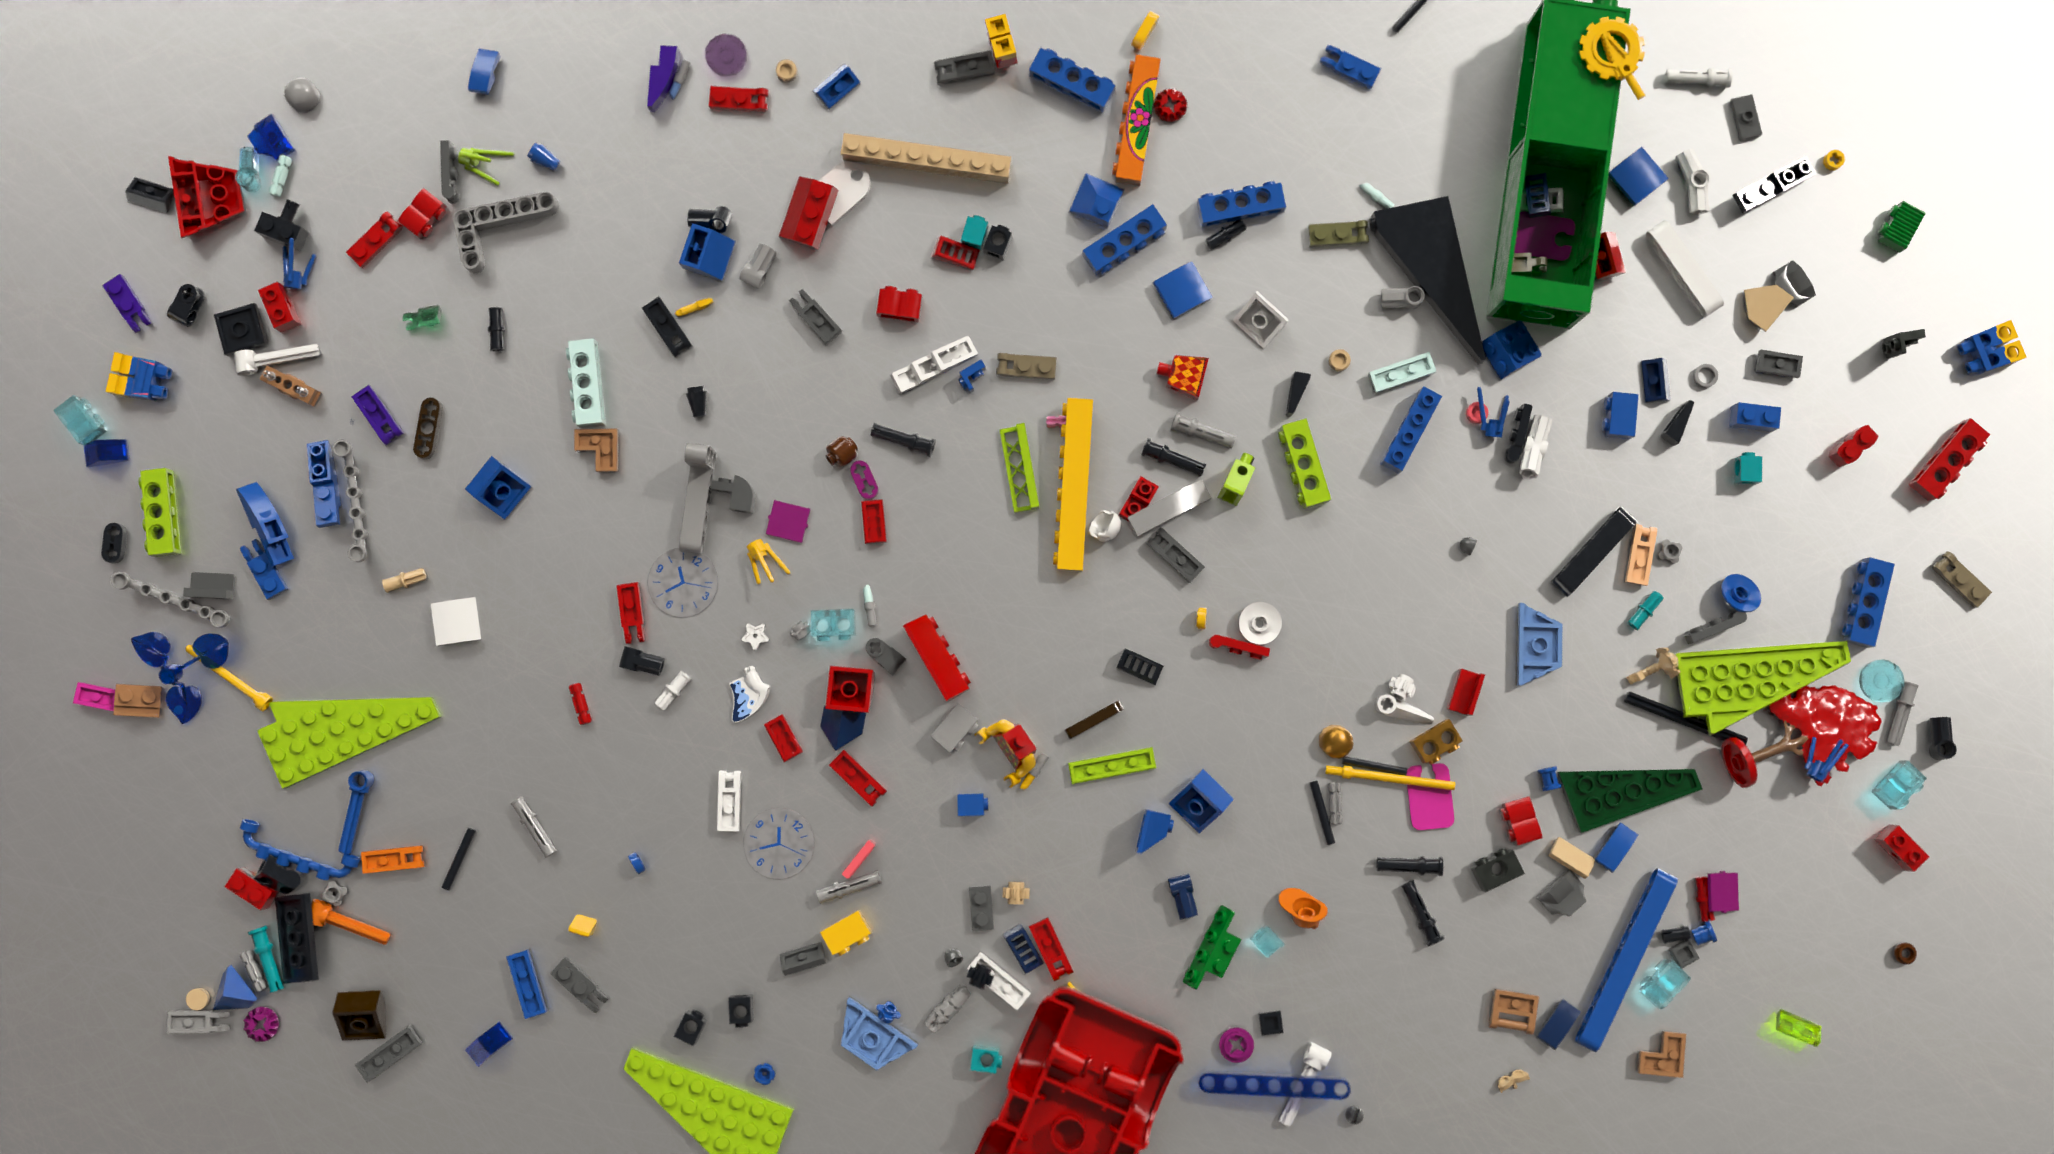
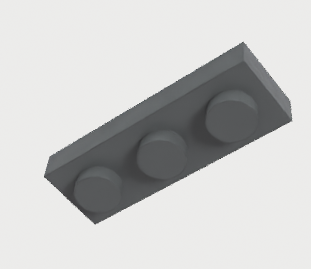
(388, 1054)

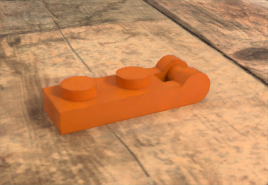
(391, 859)

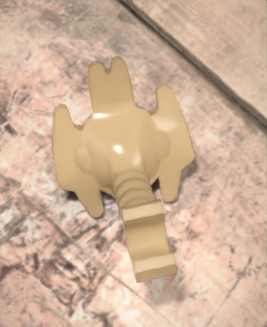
(1667, 662)

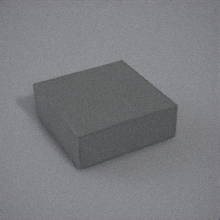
(1683, 953)

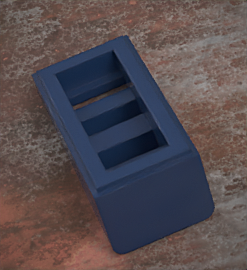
(1538, 211)
(1014, 932)

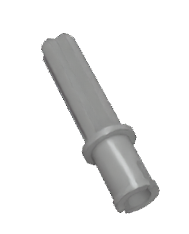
(1902, 713)

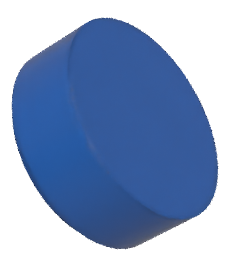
(636, 862)

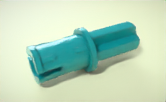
(1645, 610)

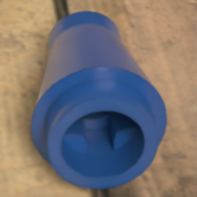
(542, 156)

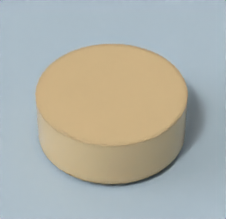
(786, 70)
(1339, 360)
(197, 999)

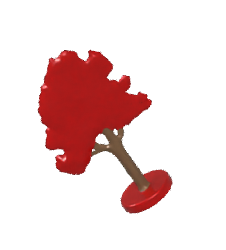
(1820, 713)

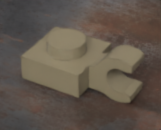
(1524, 264)

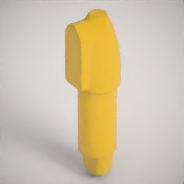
(698, 305)

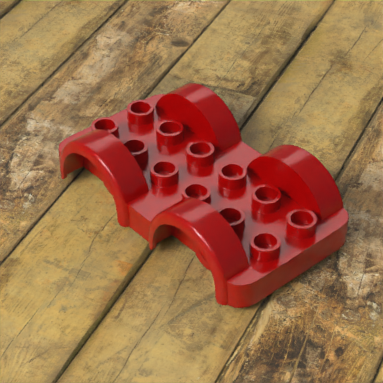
(1083, 1080)

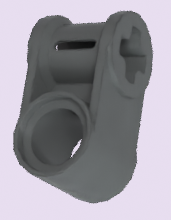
(887, 657)

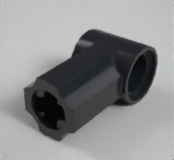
(713, 219)
(637, 660)
(1941, 735)

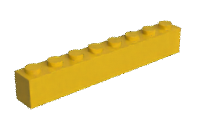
(1074, 484)

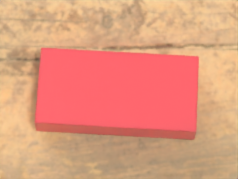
(859, 858)

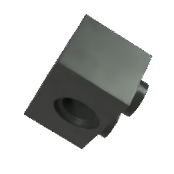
(1510, 869)

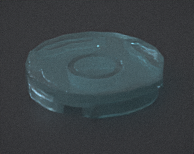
(1881, 680)

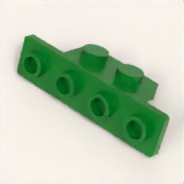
(1215, 951)

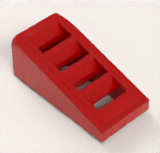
(941, 240)

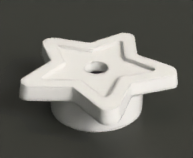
(761, 637)

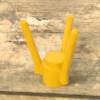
(757, 552)

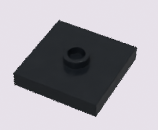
(240, 329)

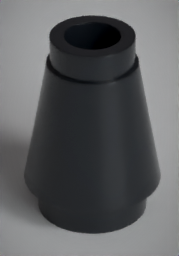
(697, 400)

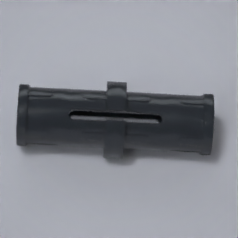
(496, 329)

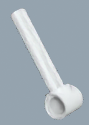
(248, 362)
(1315, 1059)

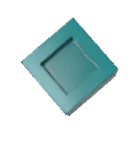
(975, 232)
(1748, 469)
(977, 1065)

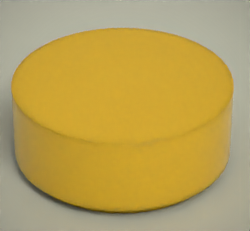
(1201, 618)

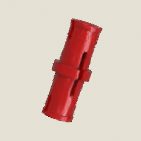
(1702, 890)

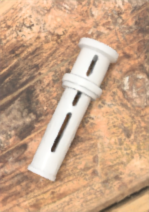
(1709, 77)

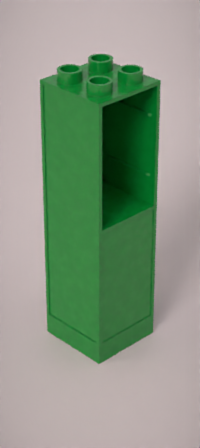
(1562, 130)

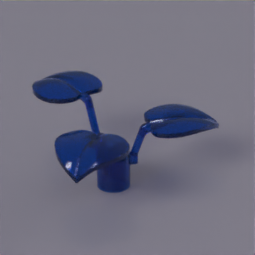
(181, 700)

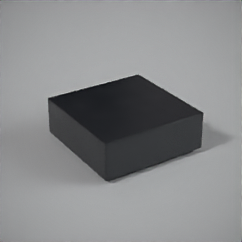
(1270, 1022)

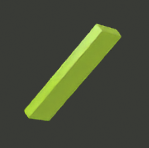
(1112, 765)

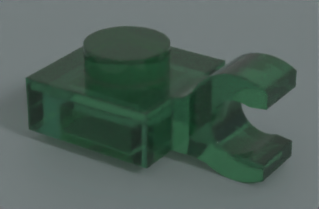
(425, 316)

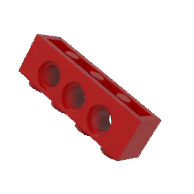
(1925, 480)

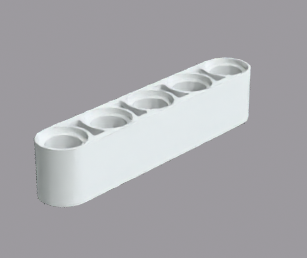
(1684, 268)

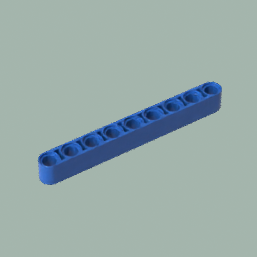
(1626, 960)

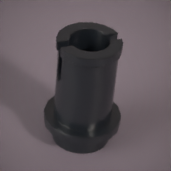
(1676, 934)

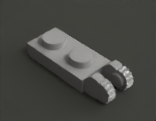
(195, 1021)

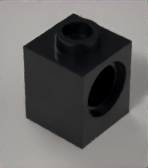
(997, 251)
(741, 1000)
(684, 1034)

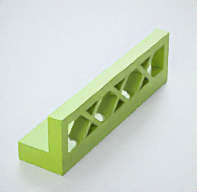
(1027, 465)

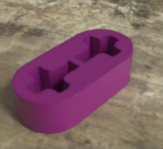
(859, 481)

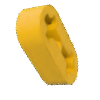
(1145, 30)

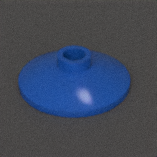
(1741, 593)

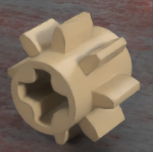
(1016, 892)

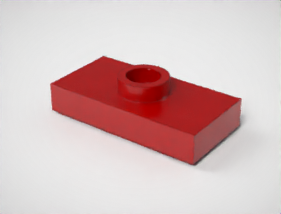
(874, 521)
(783, 738)

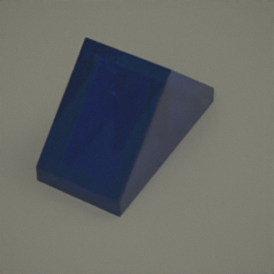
(106, 452)
(488, 1043)

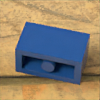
(1620, 415)
(1755, 417)

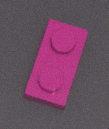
(94, 696)

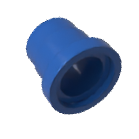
(1704, 934)

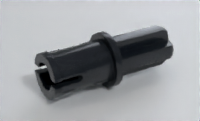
(1226, 234)

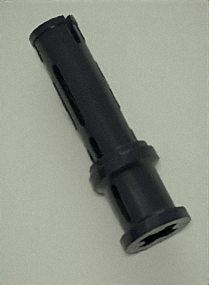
(912, 441)
(1163, 454)
(1421, 865)
(1426, 922)

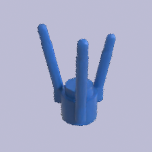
(293, 279)
(1494, 427)
(1819, 769)

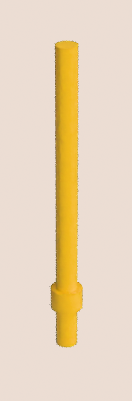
(1347, 772)

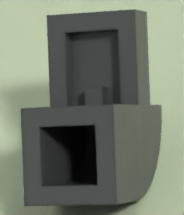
(742, 493)

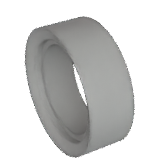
(1705, 385)

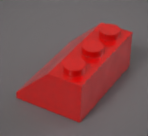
(809, 212)

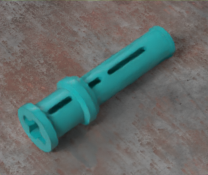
(263, 949)

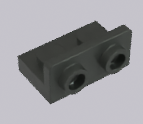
(1896, 344)

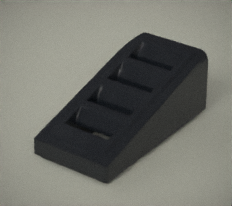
(1297, 387)
(1676, 427)
(1121, 666)

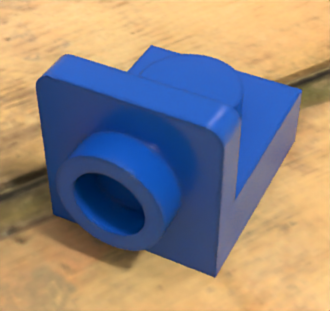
(973, 371)

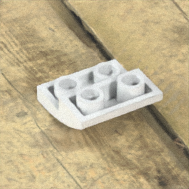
(455, 621)

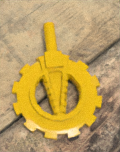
(1621, 63)

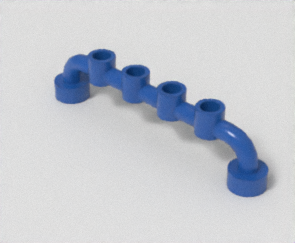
(303, 863)

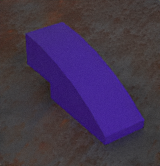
(662, 76)

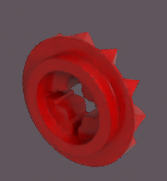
(1166, 113)

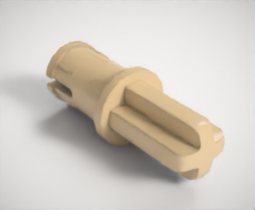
(404, 580)

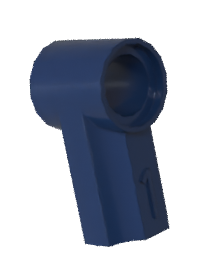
(1182, 891)

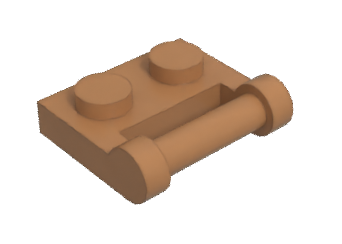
(1516, 1004)

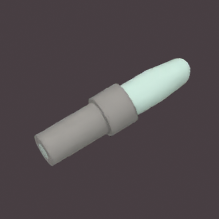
(869, 606)

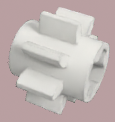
(1402, 687)

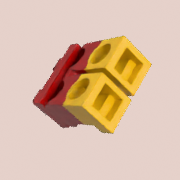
(1001, 41)

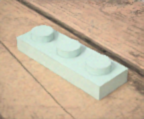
(1402, 372)

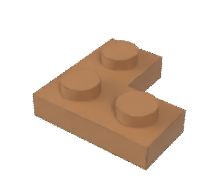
(603, 442)
(1669, 1061)

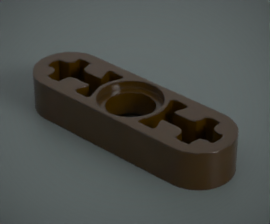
(434, 434)
(1094, 719)

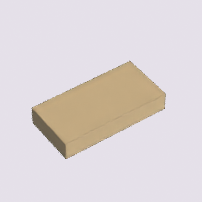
(1571, 857)

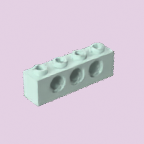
(575, 352)

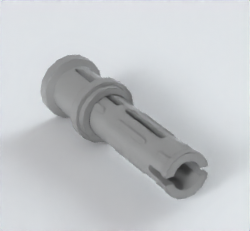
(1228, 439)

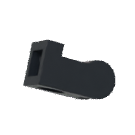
(276, 876)

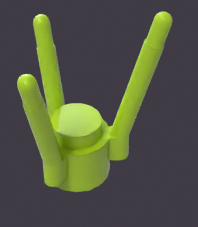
(472, 156)

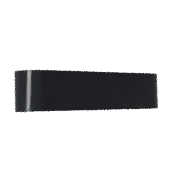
(1594, 551)

